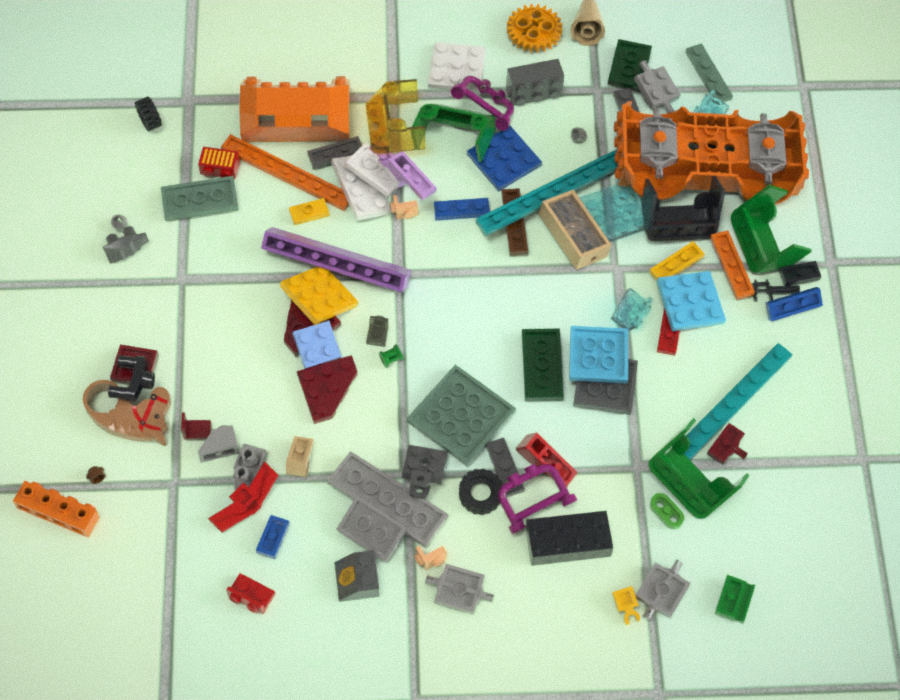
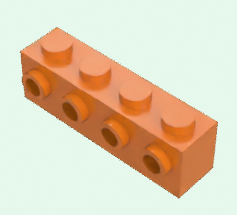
(56, 508)

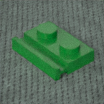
(734, 599)

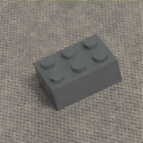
(534, 82)

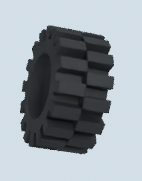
(148, 113)

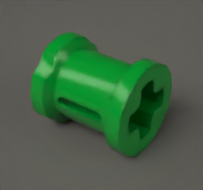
(390, 356)

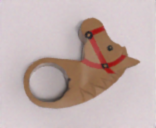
(131, 422)

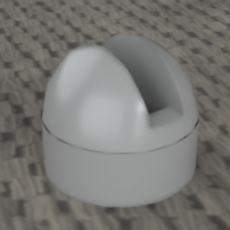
(578, 134)
(117, 224)

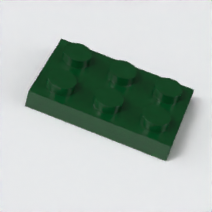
(626, 63)

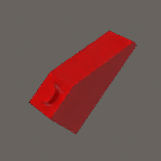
(540, 452)

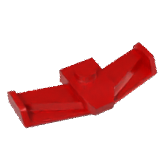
(245, 499)

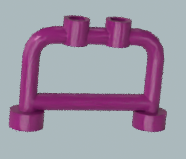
(503, 120)
(532, 471)

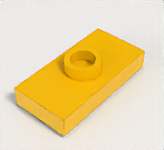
(309, 211)

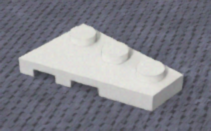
(368, 168)

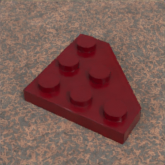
(298, 320)
(327, 386)

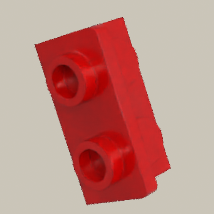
(250, 593)

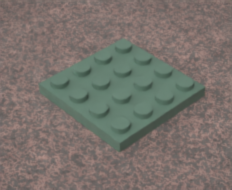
(461, 415)

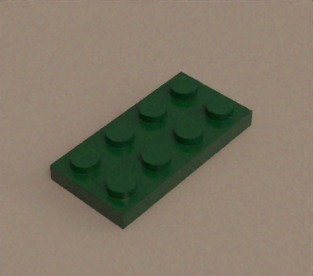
(542, 364)

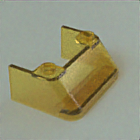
(391, 134)

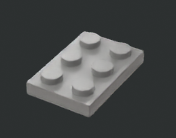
(372, 528)

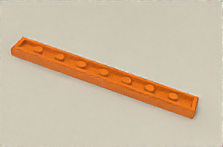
(287, 172)

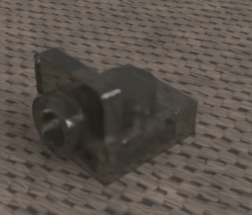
(377, 331)

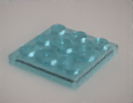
(615, 211)

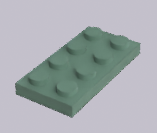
(199, 198)

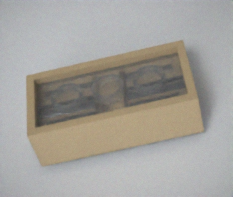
(574, 229)

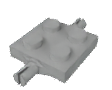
(657, 87)
(459, 589)
(662, 590)

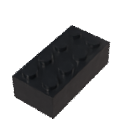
(569, 538)

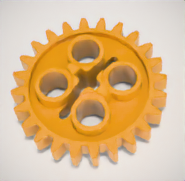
(534, 28)

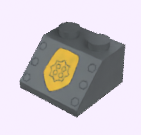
(357, 576)

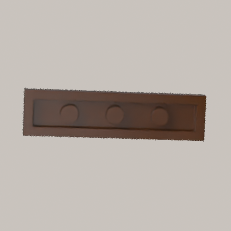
(515, 231)

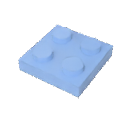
(316, 344)

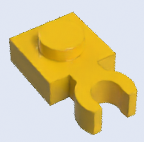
(626, 601)

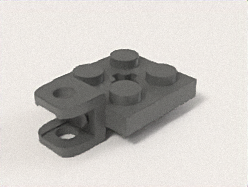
(421, 475)

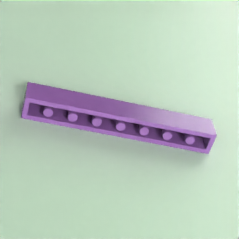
(336, 259)

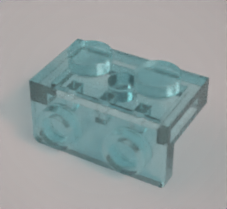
(711, 105)
(631, 310)

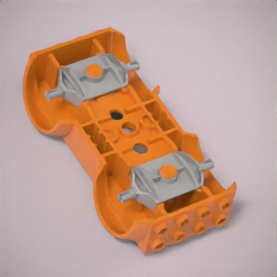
(658, 150)

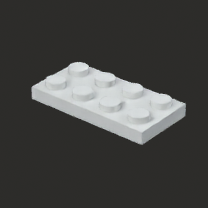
(362, 198)

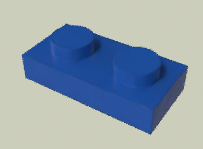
(272, 536)

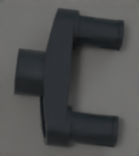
(139, 380)

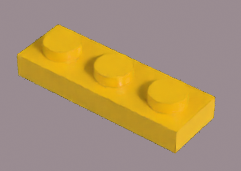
(678, 261)

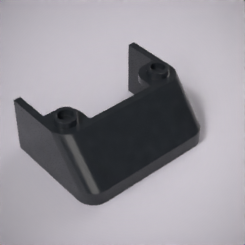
(685, 221)

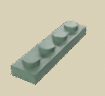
(708, 72)

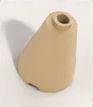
(588, 24)

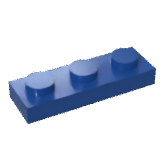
(461, 209)
(794, 304)

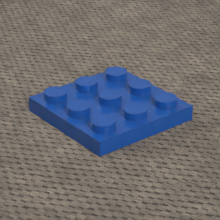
(506, 159)

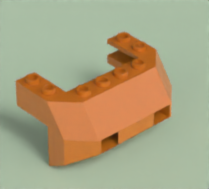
(293, 110)

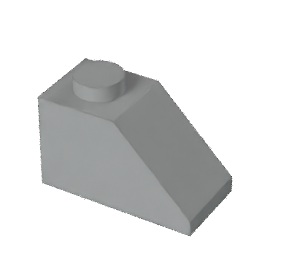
(219, 444)

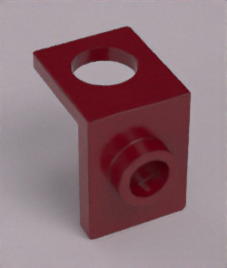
(195, 428)

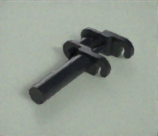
(773, 289)

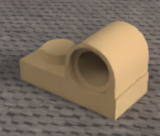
(298, 457)

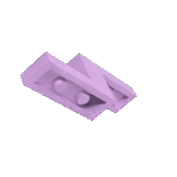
(407, 173)

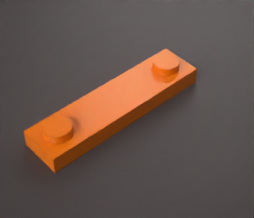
(732, 265)

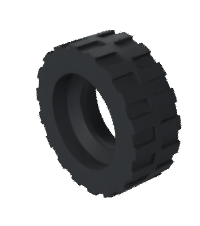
(472, 478)

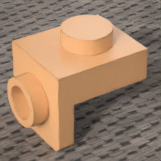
(405, 209)
(434, 558)

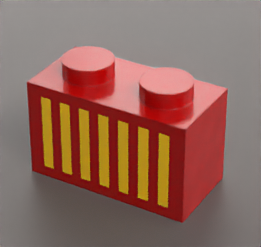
(218, 162)

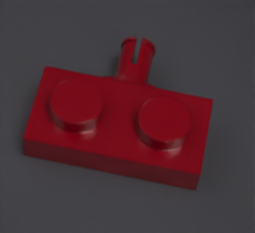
(727, 444)

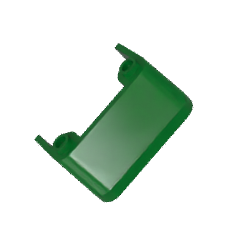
(461, 118)
(755, 235)
(687, 481)

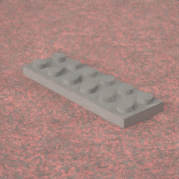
(361, 478)

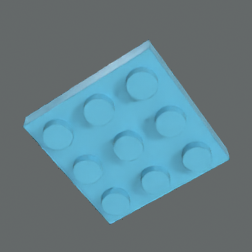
(691, 300)
(598, 354)

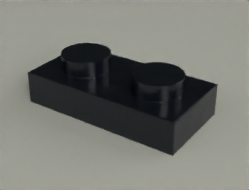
(800, 273)

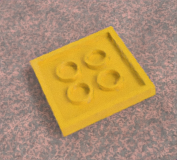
(318, 294)

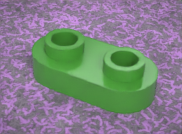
(668, 511)

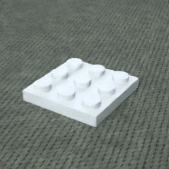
(453, 63)

